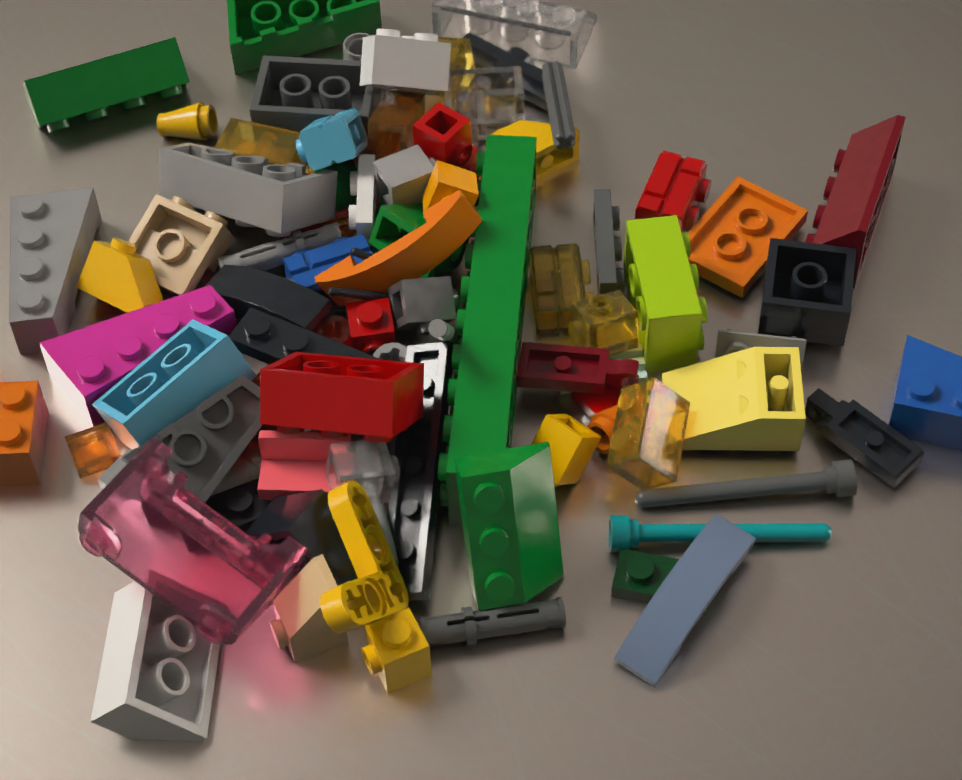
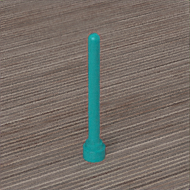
(629, 533)

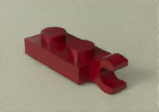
(573, 368)

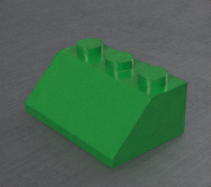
(509, 524)

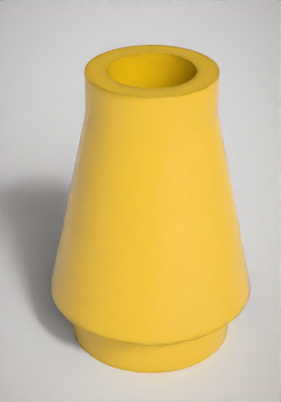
(190, 122)

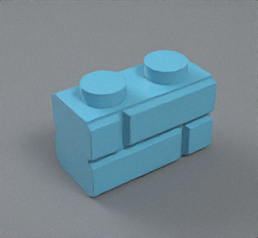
(332, 139)

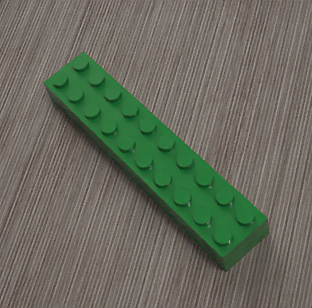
(493, 318)

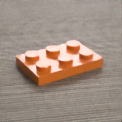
(736, 231)

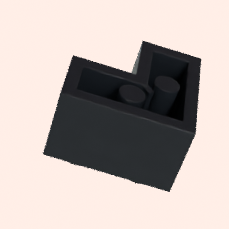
(310, 523)

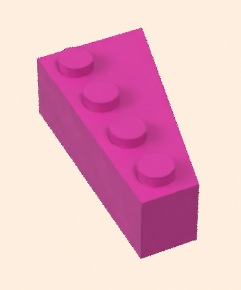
(102, 354)

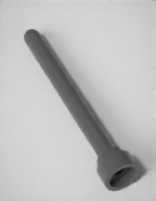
(837, 479)

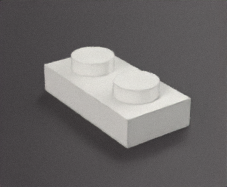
(362, 184)

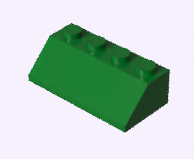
(106, 83)

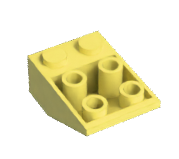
(743, 400)

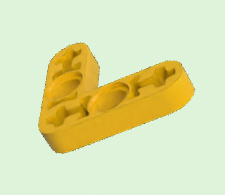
(379, 583)

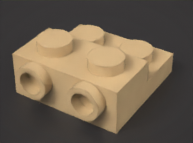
(180, 242)

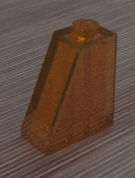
(392, 122)

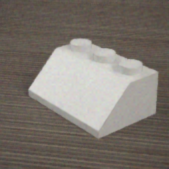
(154, 672)

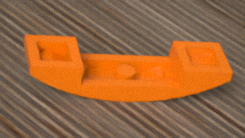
(409, 257)

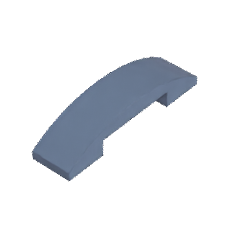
(683, 599)

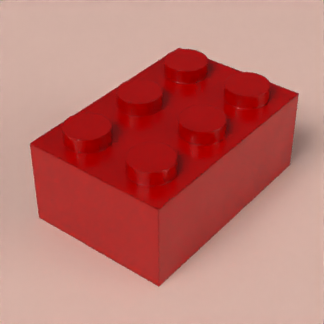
(341, 395)

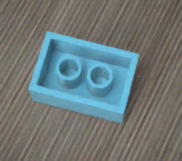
(171, 383)

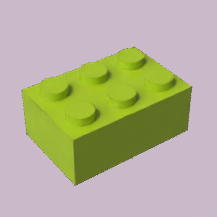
(664, 293)

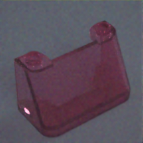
(185, 548)

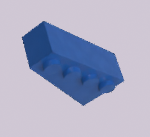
(928, 395)

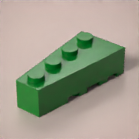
(294, 27)

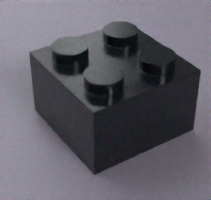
(807, 291)

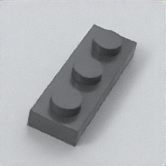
(607, 247)

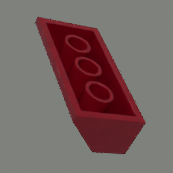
(859, 189)

